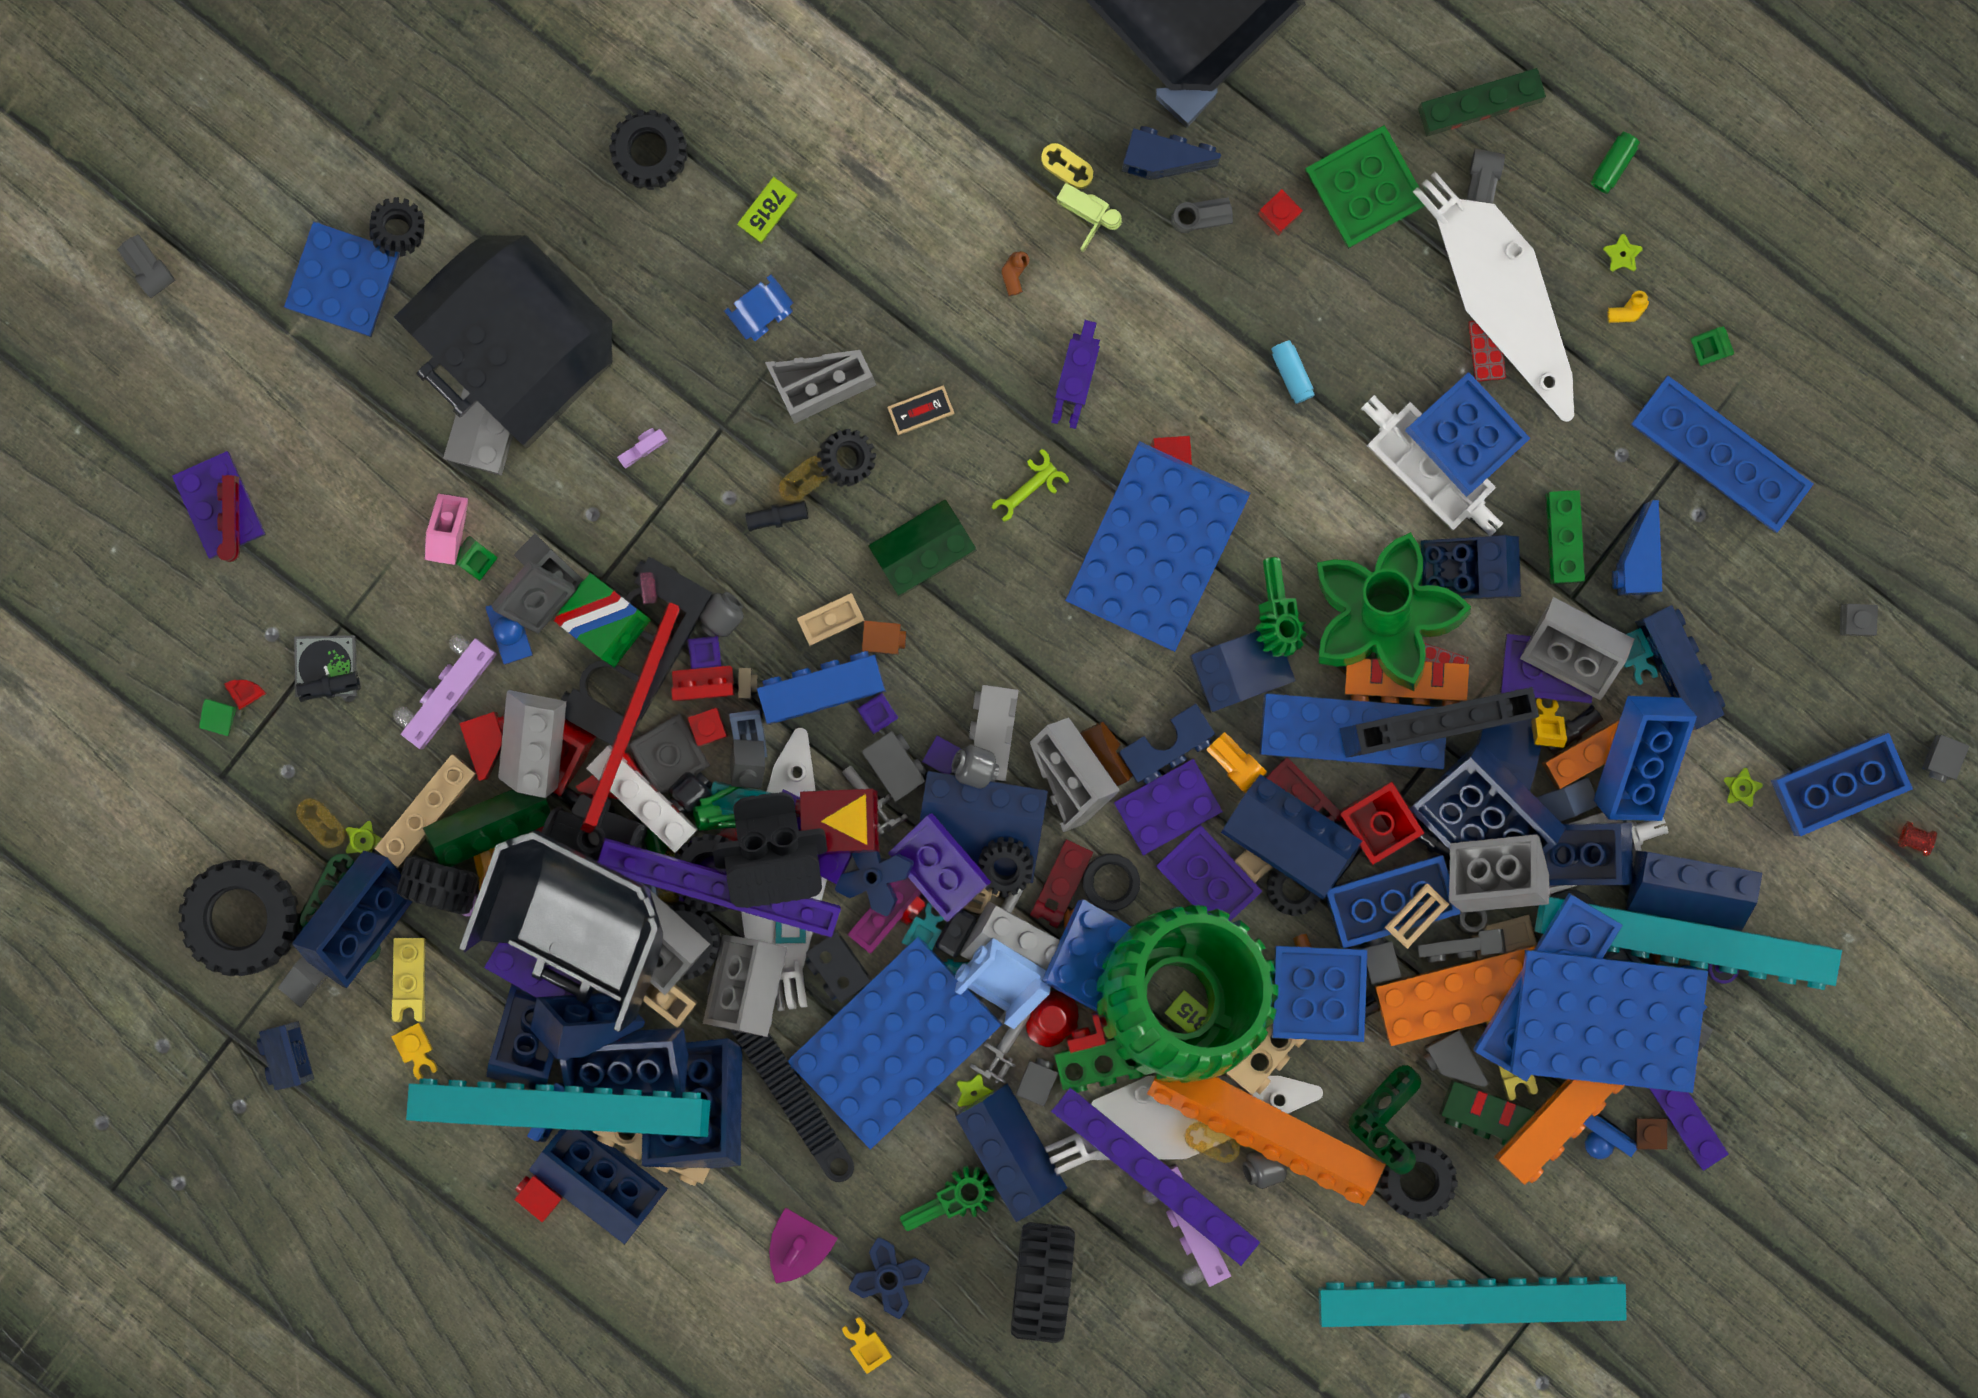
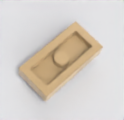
(830, 619)

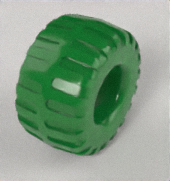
(1226, 965)

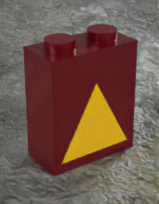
(844, 815)

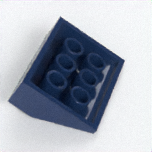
(1484, 802)
(986, 814)
(716, 1073)

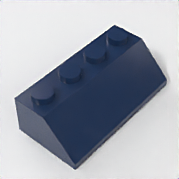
(1679, 666)
(1291, 836)
(1693, 890)
(353, 919)
(637, 1061)
(1011, 1152)
(598, 1181)

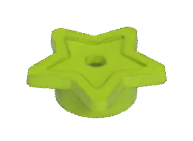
(1617, 260)
(1750, 788)
(355, 836)
(967, 1087)

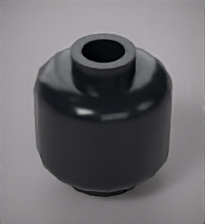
(688, 790)

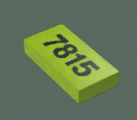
(767, 210)
(1187, 1012)

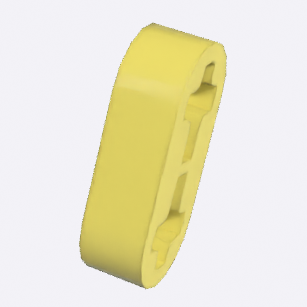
(1071, 160)

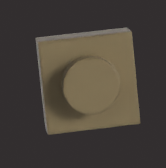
(747, 683)

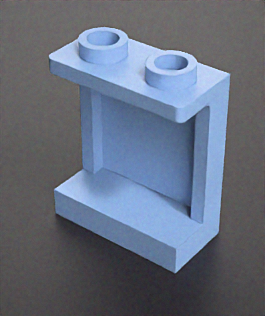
(1004, 980)

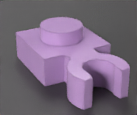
(649, 441)

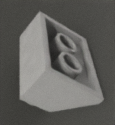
(478, 440)
(1577, 648)
(532, 743)
(1498, 874)
(1014, 933)
(679, 947)
(745, 985)

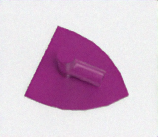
(797, 1247)

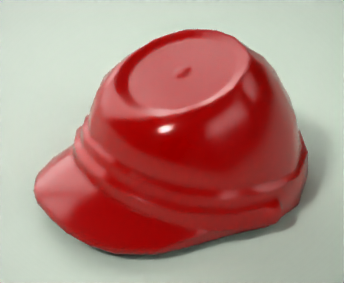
(1053, 1019)

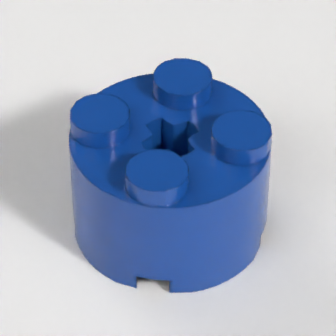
(759, 308)

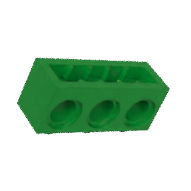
(1564, 537)
(1090, 1074)

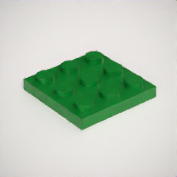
(1365, 186)

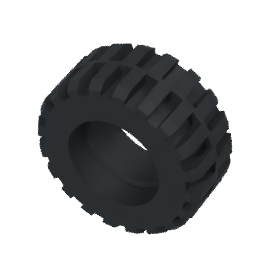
(198, 924)
(1043, 1282)

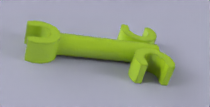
(1046, 472)

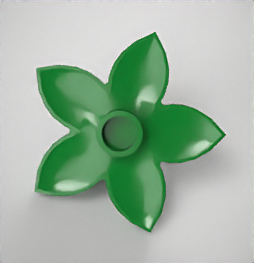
(1386, 612)

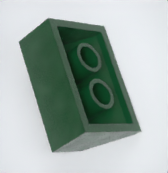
(922, 548)

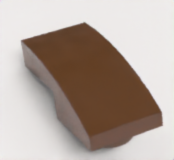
(1104, 747)

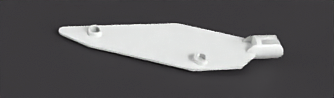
(1503, 290)
(795, 754)
(1162, 1126)

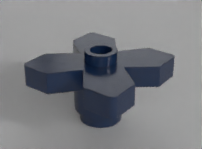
(879, 890)
(872, 1281)

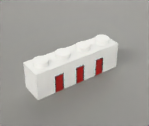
(646, 802)

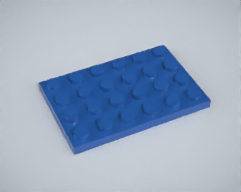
(1157, 546)
(1609, 1021)
(894, 1043)

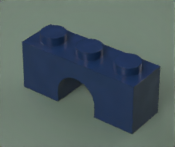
(1191, 732)

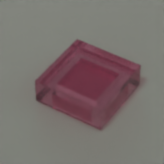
(648, 588)

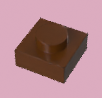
(1651, 1133)

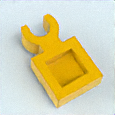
(1548, 728)
(413, 1045)
(868, 1348)

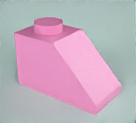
(445, 529)

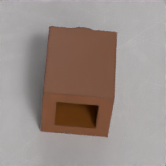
(883, 638)

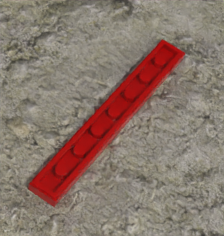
(630, 718)

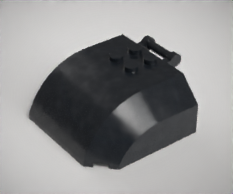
(1196, 40)
(509, 334)
(570, 917)

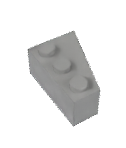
(995, 723)

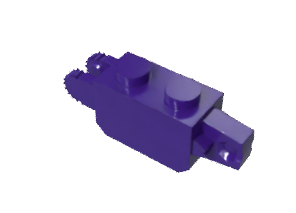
(1077, 373)

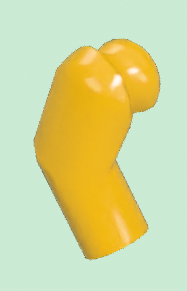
(1631, 311)

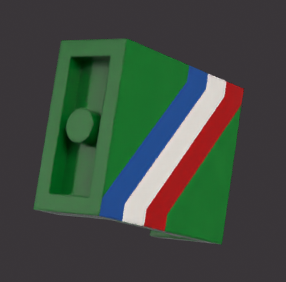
(602, 620)

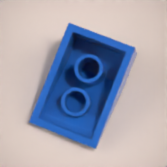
(1640, 562)

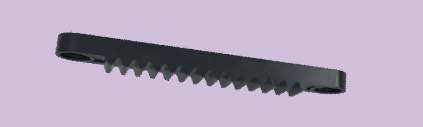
(795, 1101)

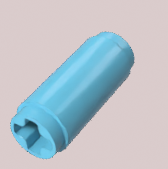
(1292, 371)

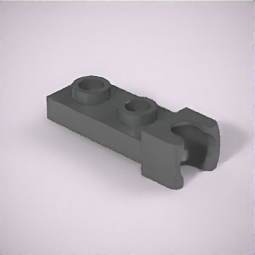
(1488, 942)

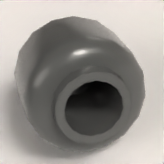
(721, 614)
(975, 766)
(1263, 1171)

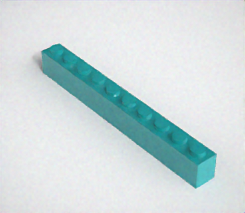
(1714, 945)
(557, 1109)
(1472, 1303)

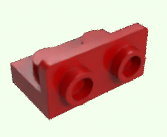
(702, 683)
(1084, 1039)

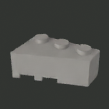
(820, 382)
(1073, 772)

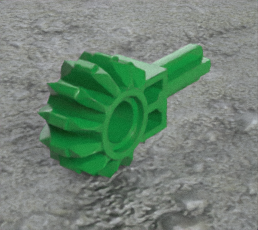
(1279, 613)
(951, 1200)

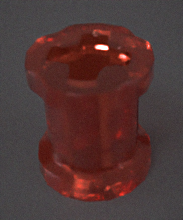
(1917, 839)

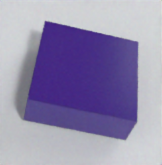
(704, 652)
(877, 713)
(941, 755)

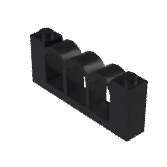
(671, 587)
(1439, 722)

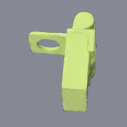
(1089, 208)

